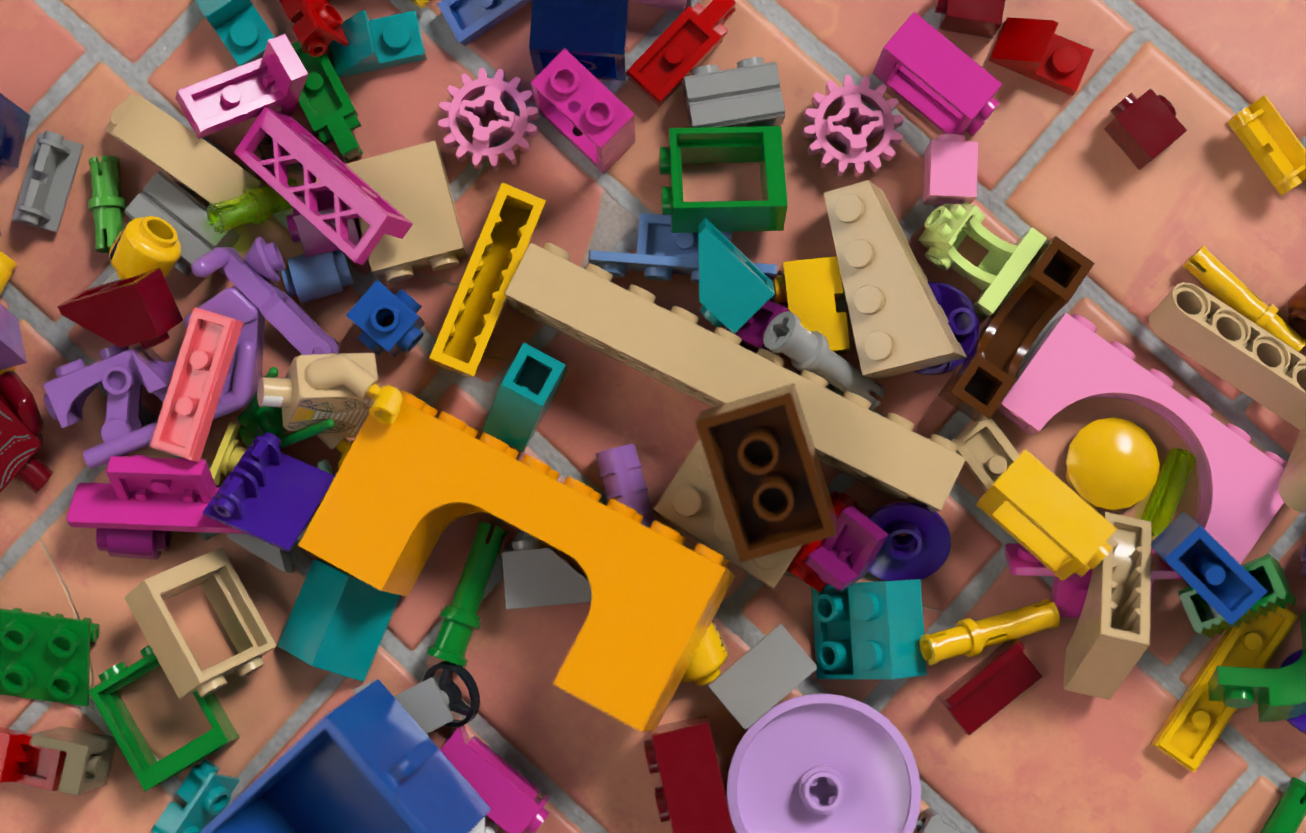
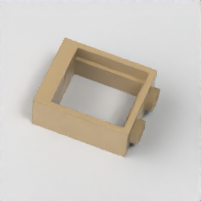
(230, 603)

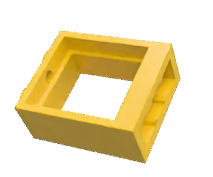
(1048, 518)

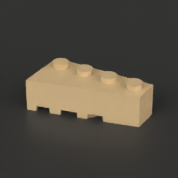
(885, 288)

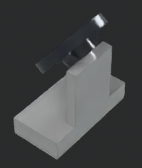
(432, 703)

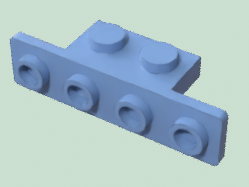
(661, 253)

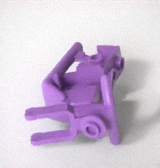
(127, 370)

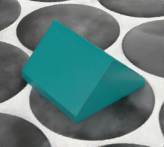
(338, 621)

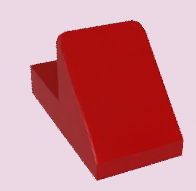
(1040, 54)

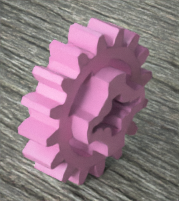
(492, 100)
(834, 129)

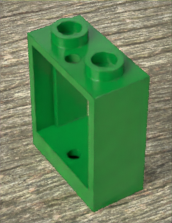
(725, 146)
(130, 739)

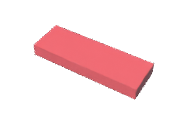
(196, 384)

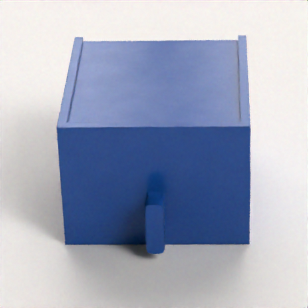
(358, 773)

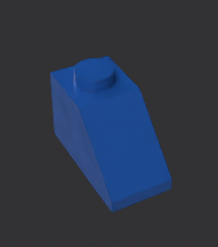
(1208, 568)

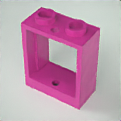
(937, 78)
(575, 98)

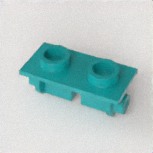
(205, 795)

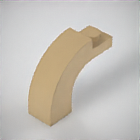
(178, 151)

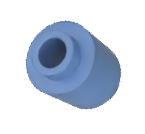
(317, 275)

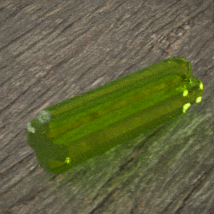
(1168, 489)

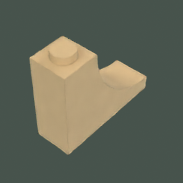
(1115, 613)

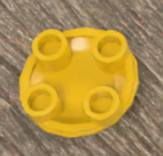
(1112, 463)

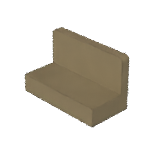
(86, 760)

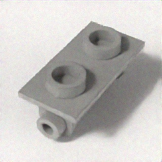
(48, 181)

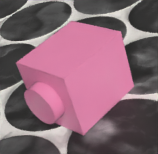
(950, 170)

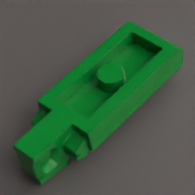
(328, 104)

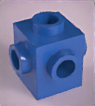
(376, 309)

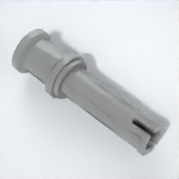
(812, 353)

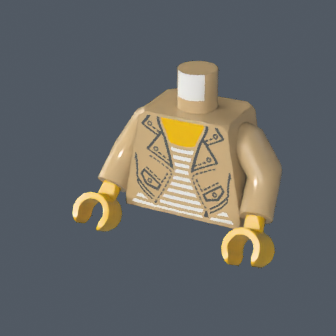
(331, 388)

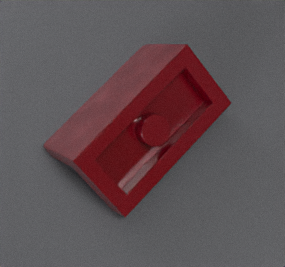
(989, 686)

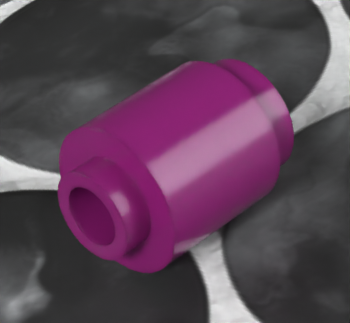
(133, 543)

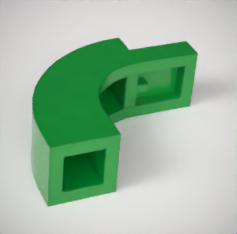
(1277, 691)

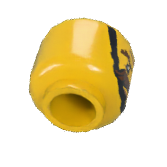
(145, 246)

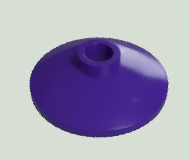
(919, 551)

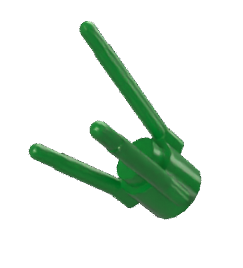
(258, 420)

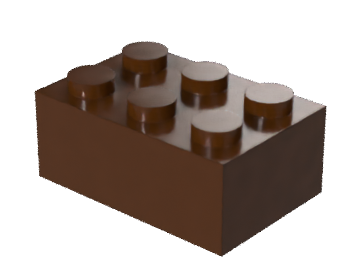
(767, 473)

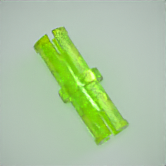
(250, 207)

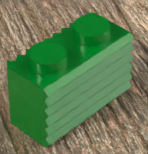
(1267, 572)

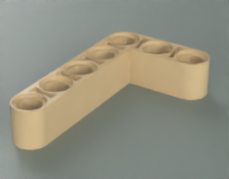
(1245, 359)

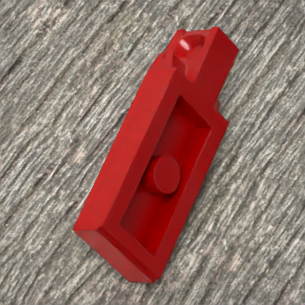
(680, 49)

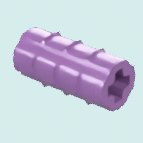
(624, 480)

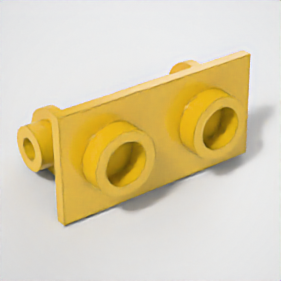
(1271, 144)

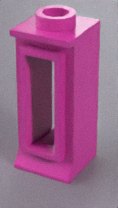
(500, 785)

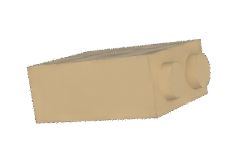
(420, 190)

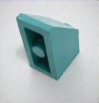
(728, 281)

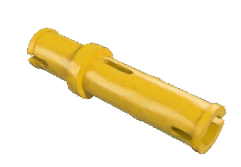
(1239, 297)
(972, 636)

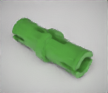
(106, 201)

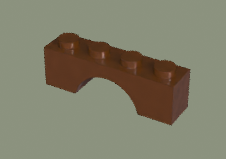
(1028, 307)

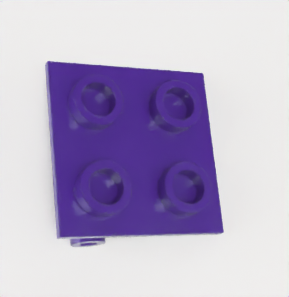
(270, 494)

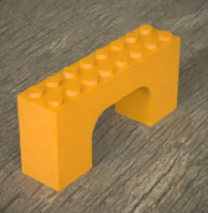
(646, 587)

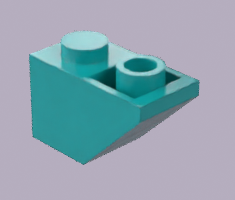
(524, 397)

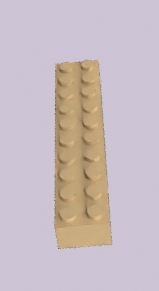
(720, 371)

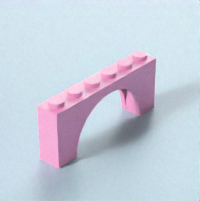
(1234, 477)

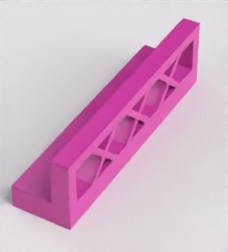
(334, 175)

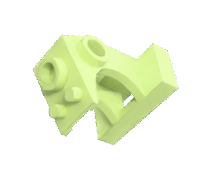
(999, 268)

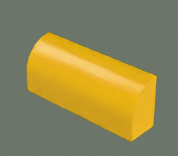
(486, 281)

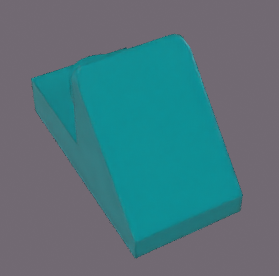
(238, 27)
(378, 43)

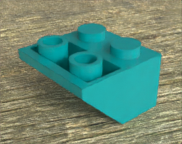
(869, 630)

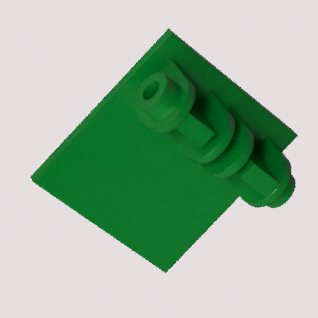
(46, 656)

